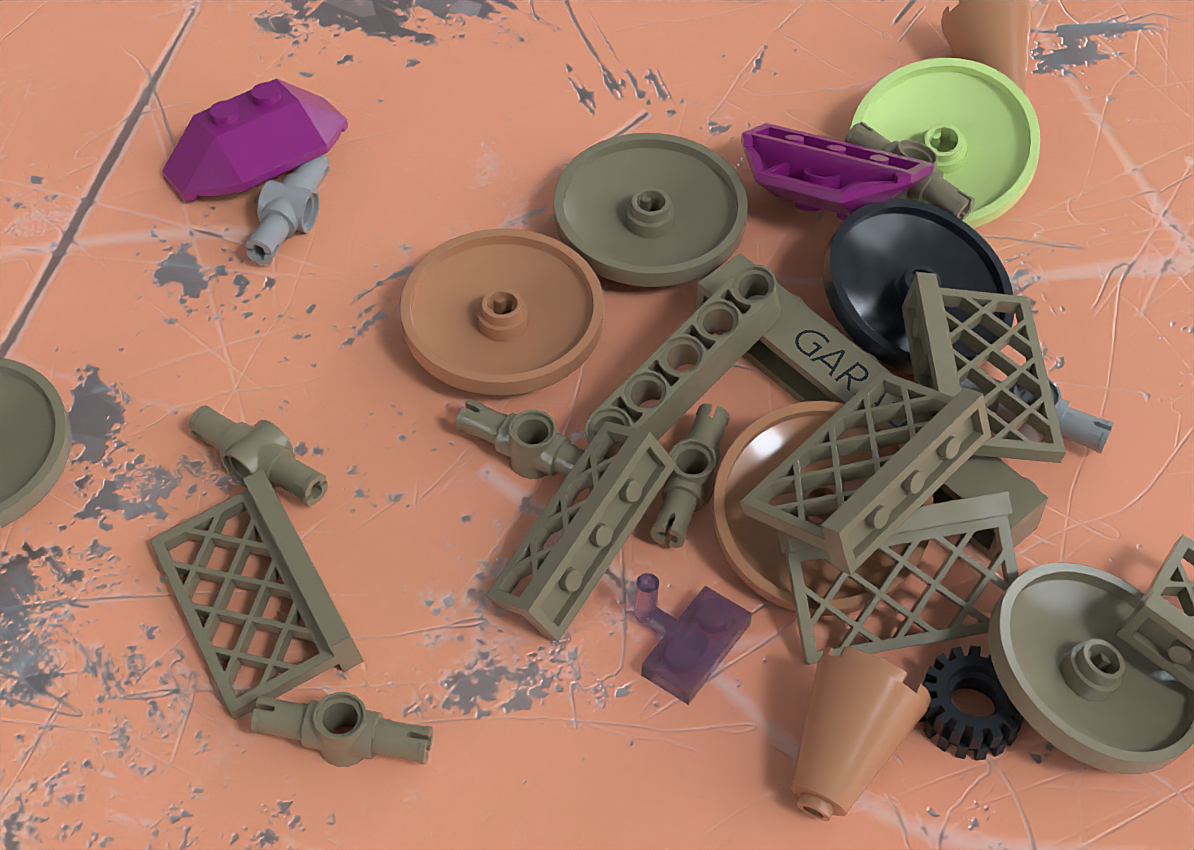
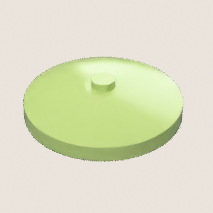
(972, 122)

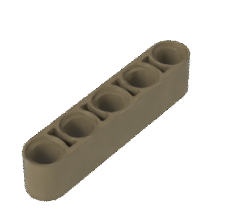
(694, 346)

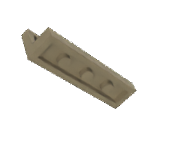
(592, 528)

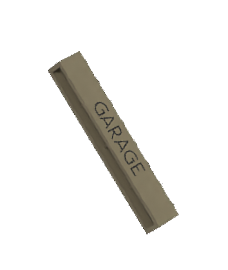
(821, 364)

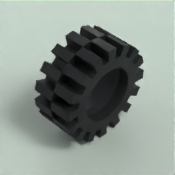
(954, 725)

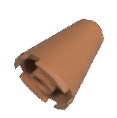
(991, 34)
(851, 729)

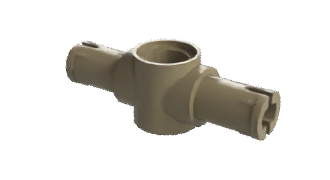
(932, 189)
(525, 437)
(255, 448)
(687, 492)
(316, 720)

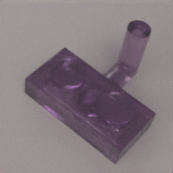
(693, 642)

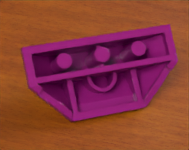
(252, 140)
(827, 171)

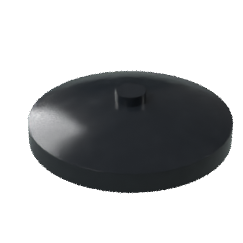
(876, 259)

